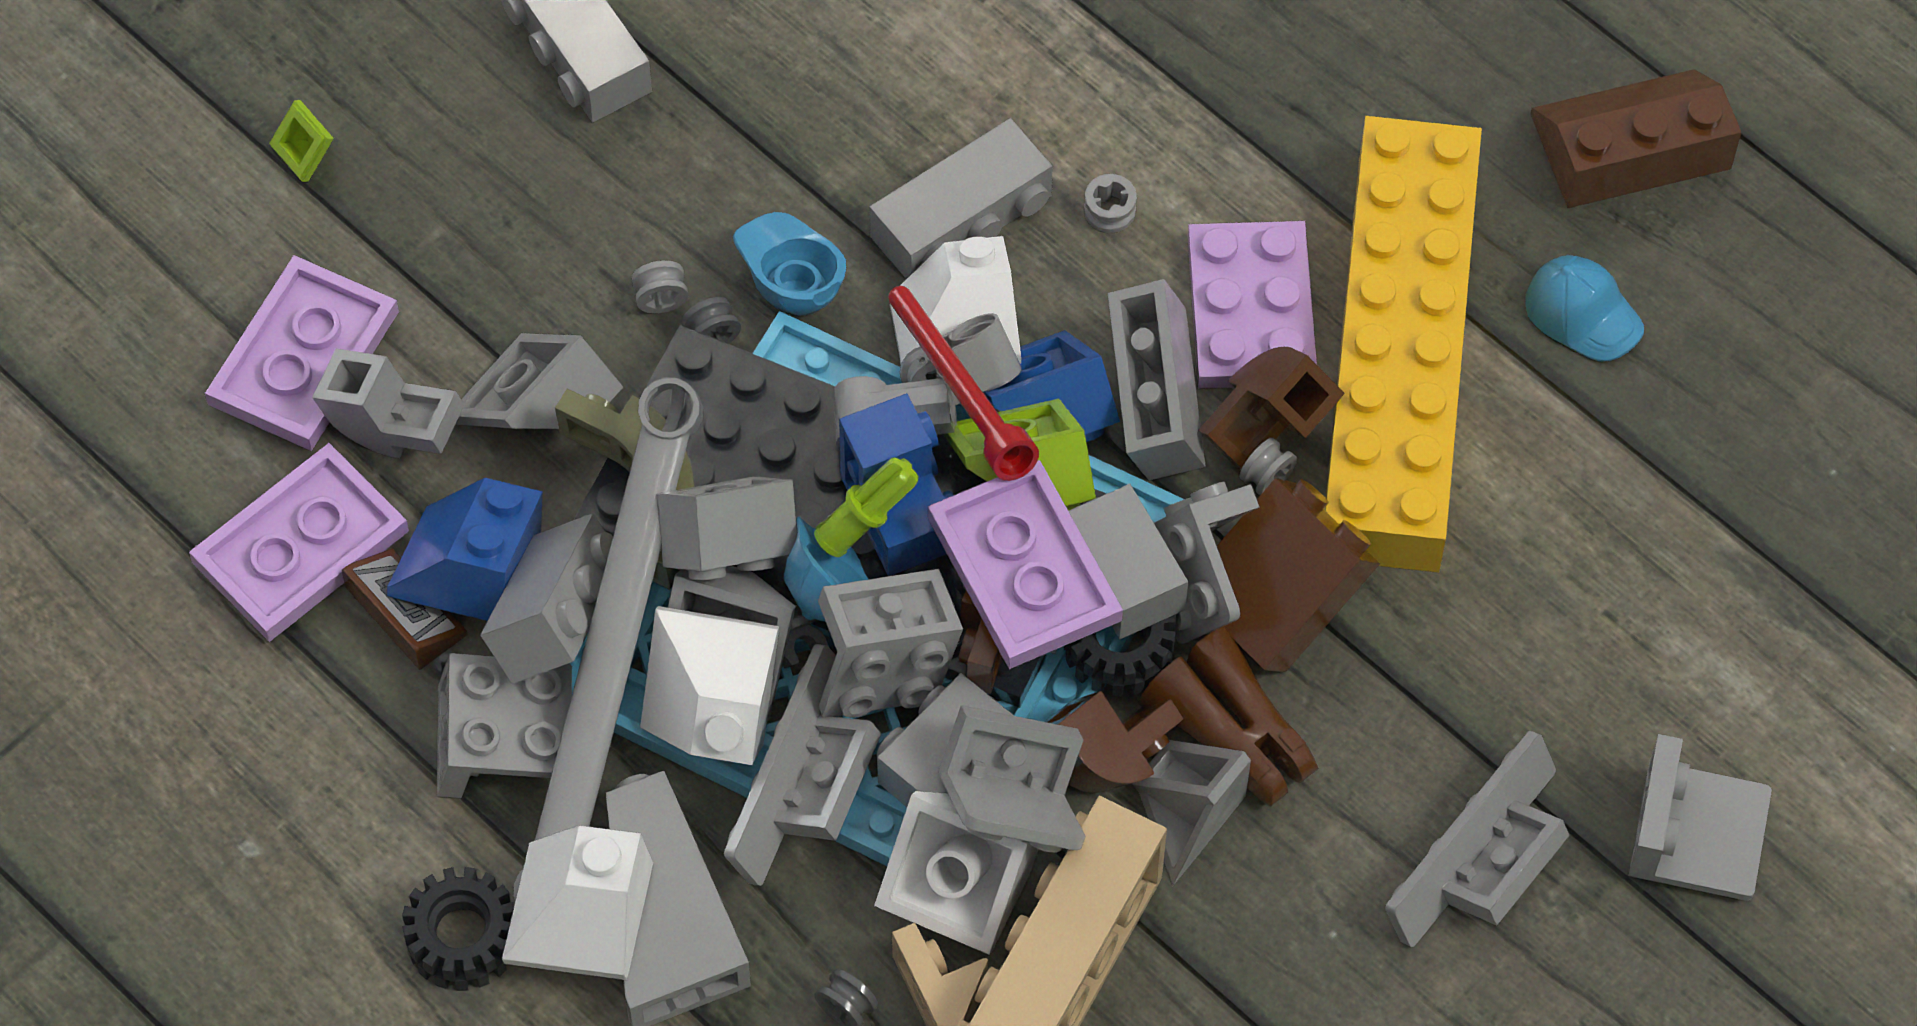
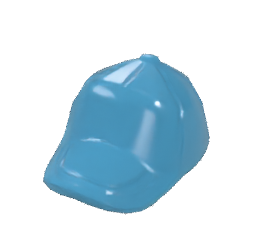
(791, 263)
(1583, 308)
(812, 568)

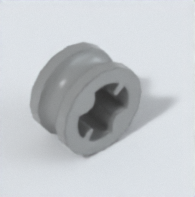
(1101, 190)
(660, 286)
(1267, 464)

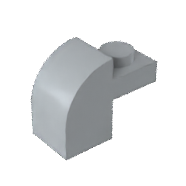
(379, 411)

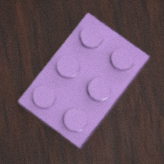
(1248, 294)
(290, 345)
(295, 541)
(1025, 565)

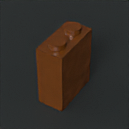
(1290, 571)

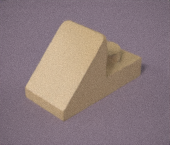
(939, 995)

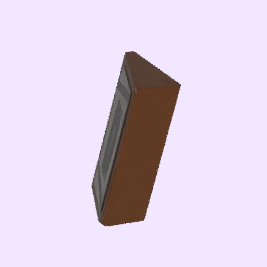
(415, 628)

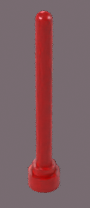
(1006, 446)

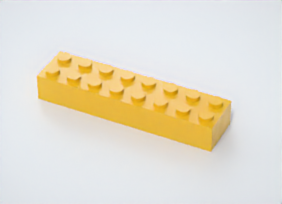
(1403, 338)

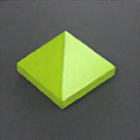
(301, 141)

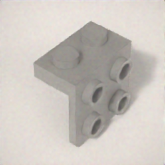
(1190, 540)
(1012, 778)

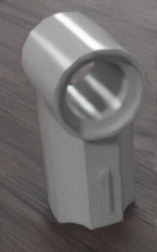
(926, 395)

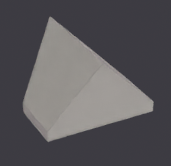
(1192, 797)

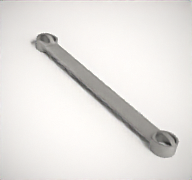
(617, 615)

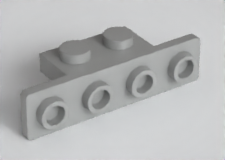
(804, 776)
(1487, 851)

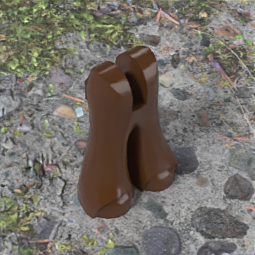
(1225, 670)

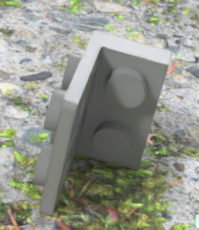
(889, 641)
(497, 724)
(1699, 826)

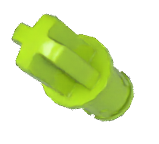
(866, 506)

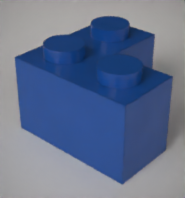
(866, 444)

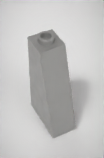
(684, 937)

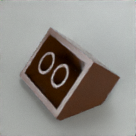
(1638, 136)

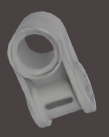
(980, 347)

